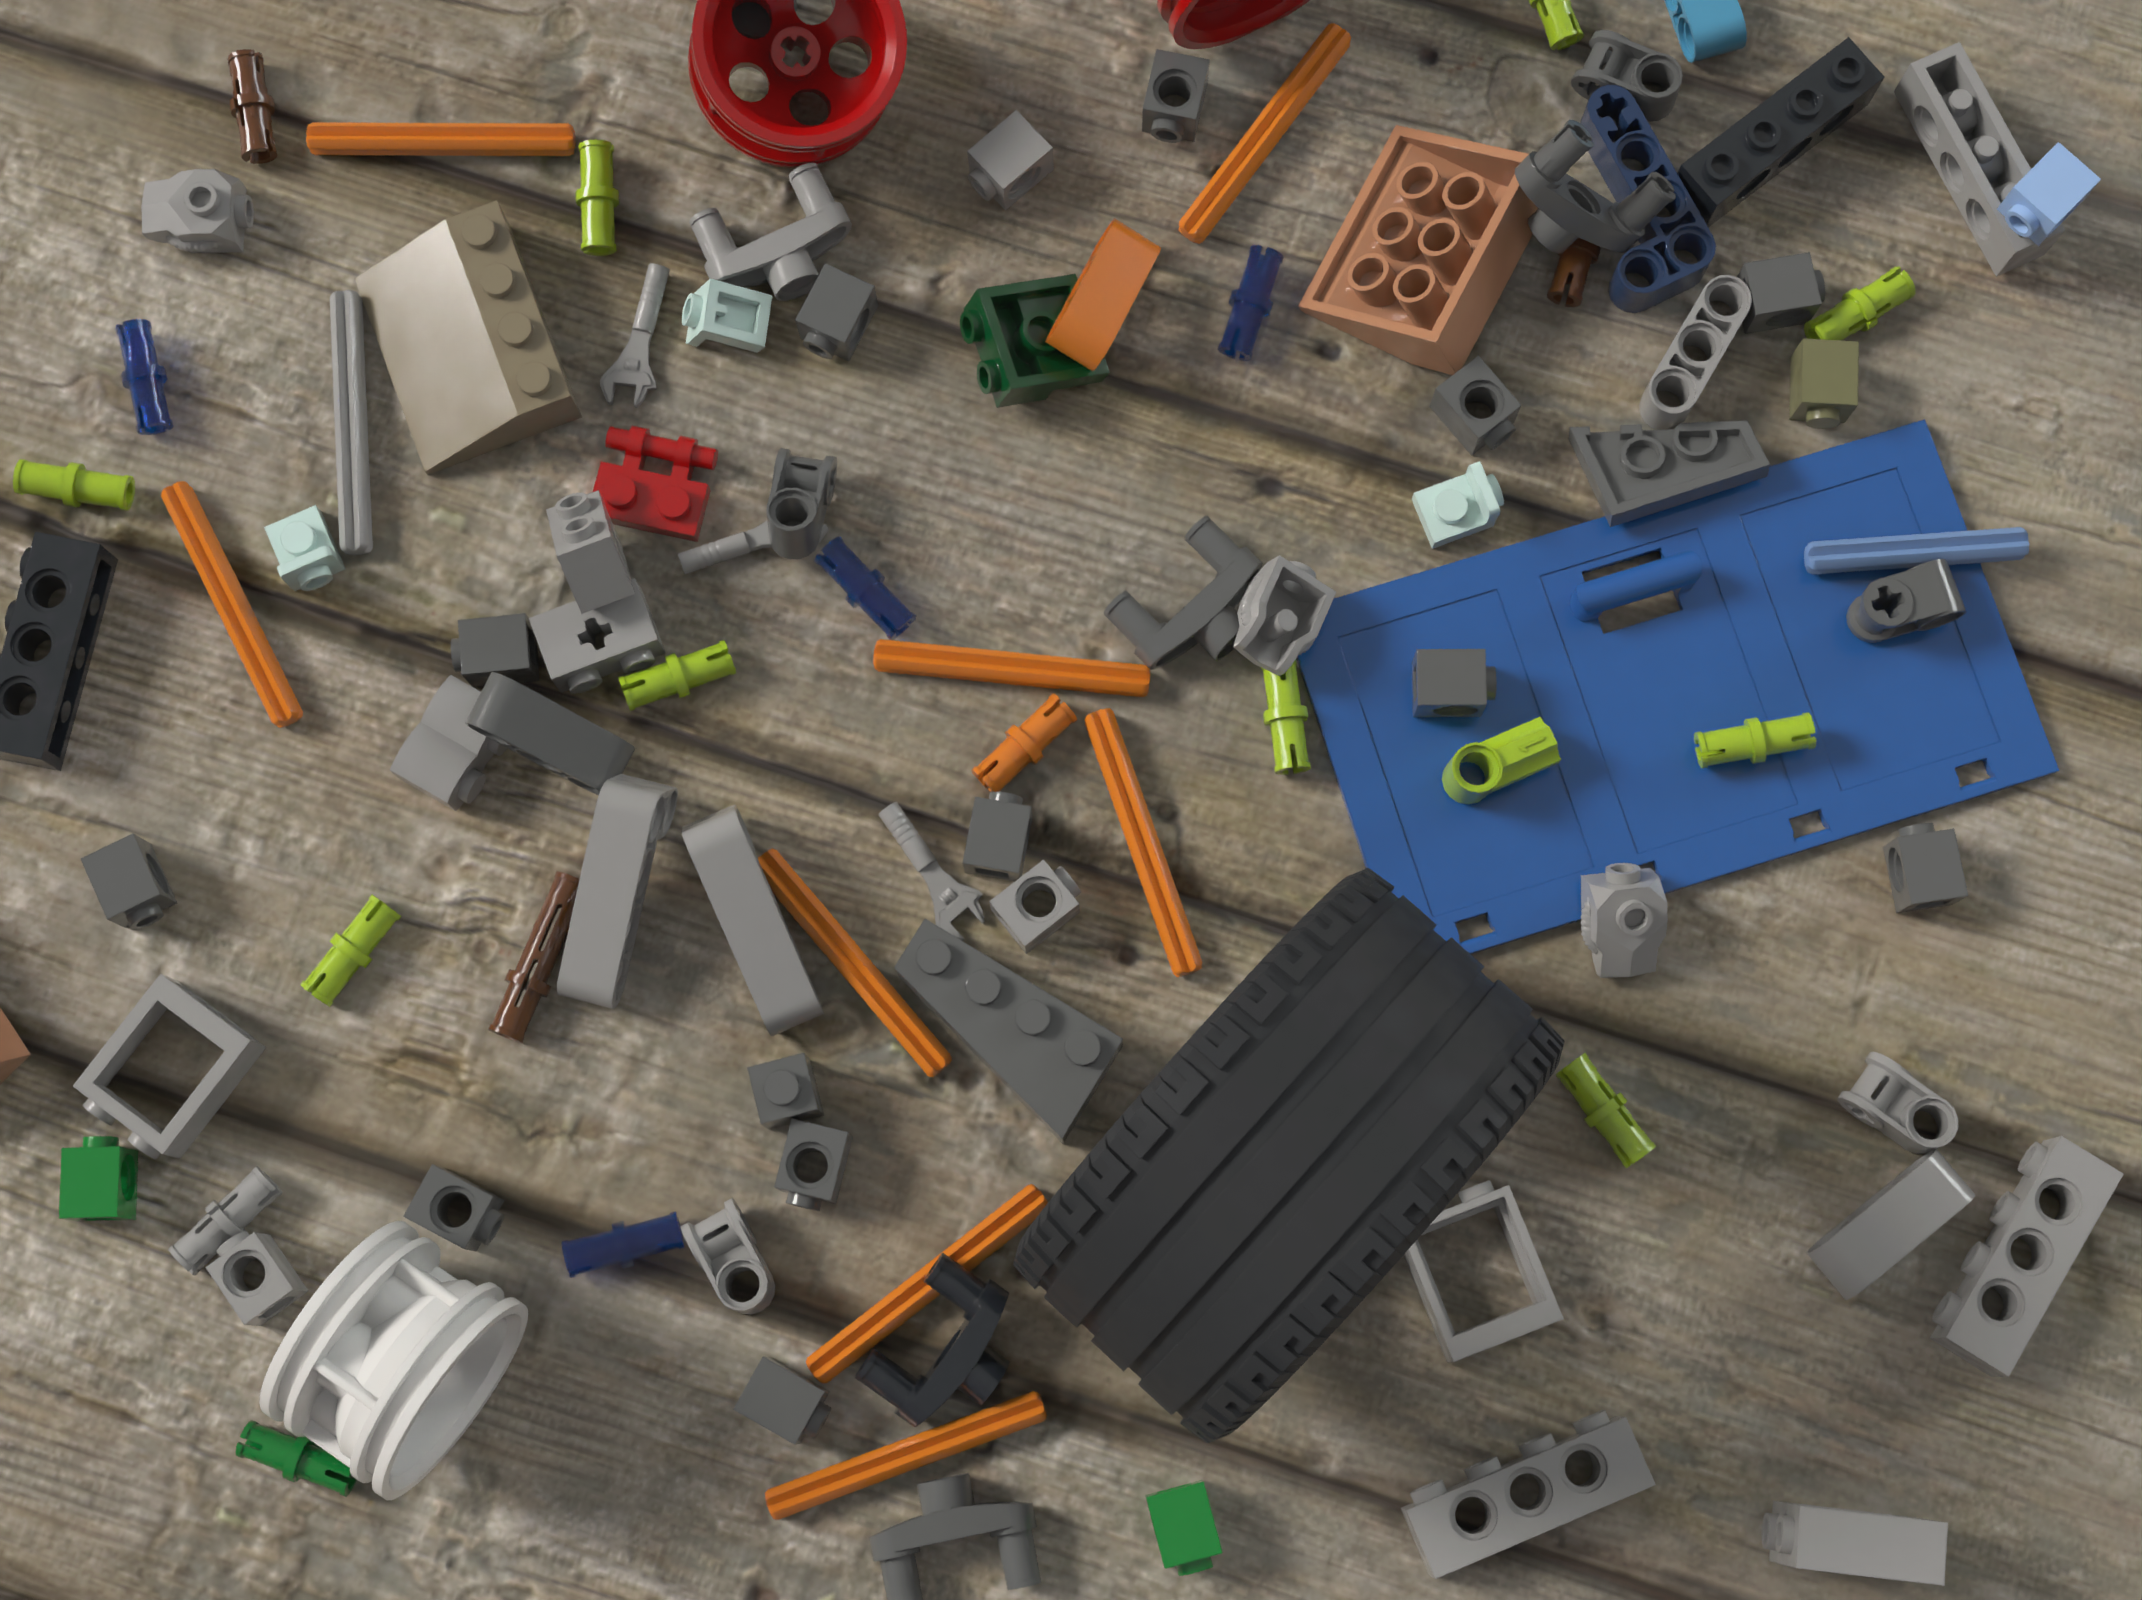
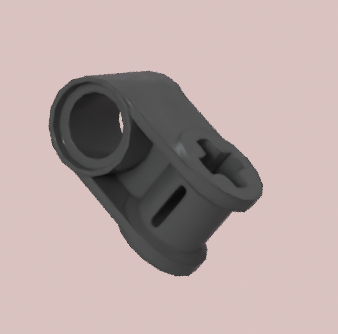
(1630, 67)
(799, 493)
(1906, 603)

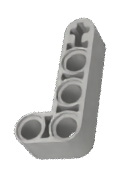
(613, 887)
(751, 920)

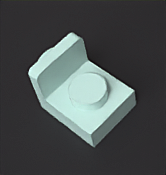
(727, 316)
(1459, 506)
(305, 550)

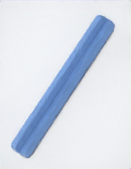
(1915, 549)

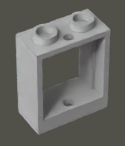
(239, 1055)
(1505, 1327)
(1856, 1542)

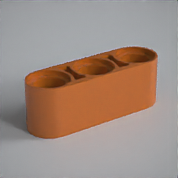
(1103, 295)

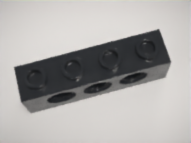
(1780, 130)
(73, 628)

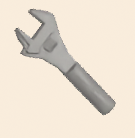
(633, 364)
(730, 547)
(946, 893)

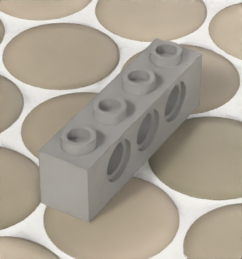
(1970, 151)
(2083, 1190)
(1616, 1474)

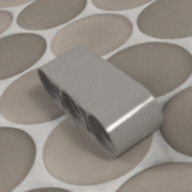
(1704, 330)
(1890, 1224)

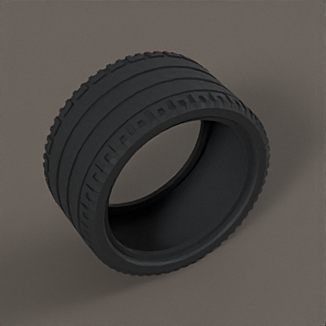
(1288, 1155)

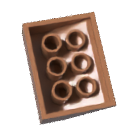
(1425, 249)

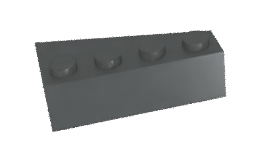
(1020, 1032)

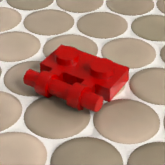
(650, 499)

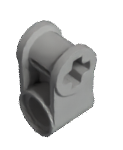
(1895, 1104)
(725, 1249)

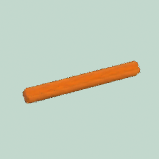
(1264, 133)
(441, 139)
(232, 604)
(1011, 668)
(1143, 842)
(854, 964)
(915, 1294)
(905, 1455)

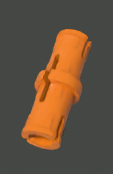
(1024, 744)

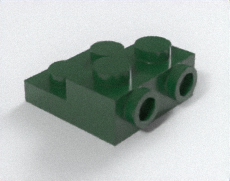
(1010, 336)

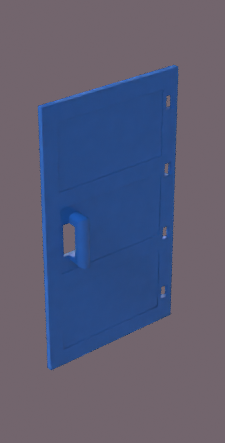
(1626, 703)

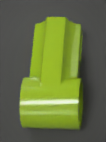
(1503, 760)

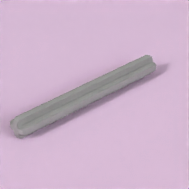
(351, 423)

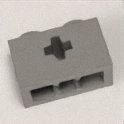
(589, 550)
(568, 641)

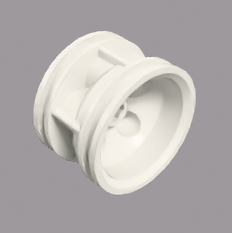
(392, 1360)

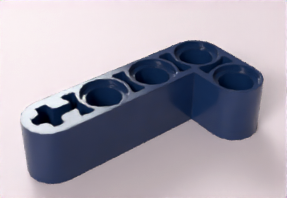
(1662, 236)

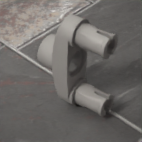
(784, 255)

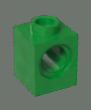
(98, 1181)
(1184, 1527)

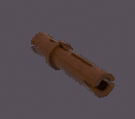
(511, 1020)

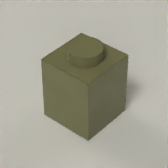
(1824, 382)

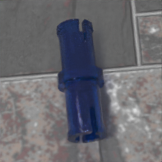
(1250, 303)
(144, 377)
(865, 588)
(622, 1244)

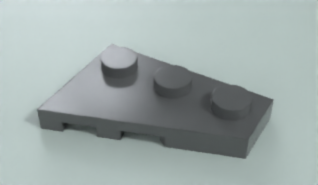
(1656, 470)

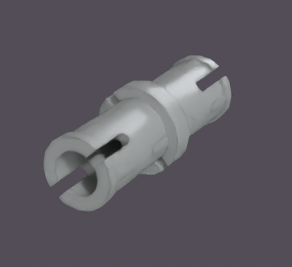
(225, 1220)

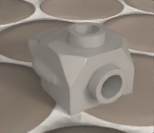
(197, 211)
(1281, 614)
(1623, 919)

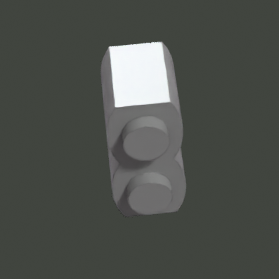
(444, 753)

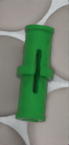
(294, 1457)

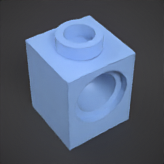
(2047, 194)

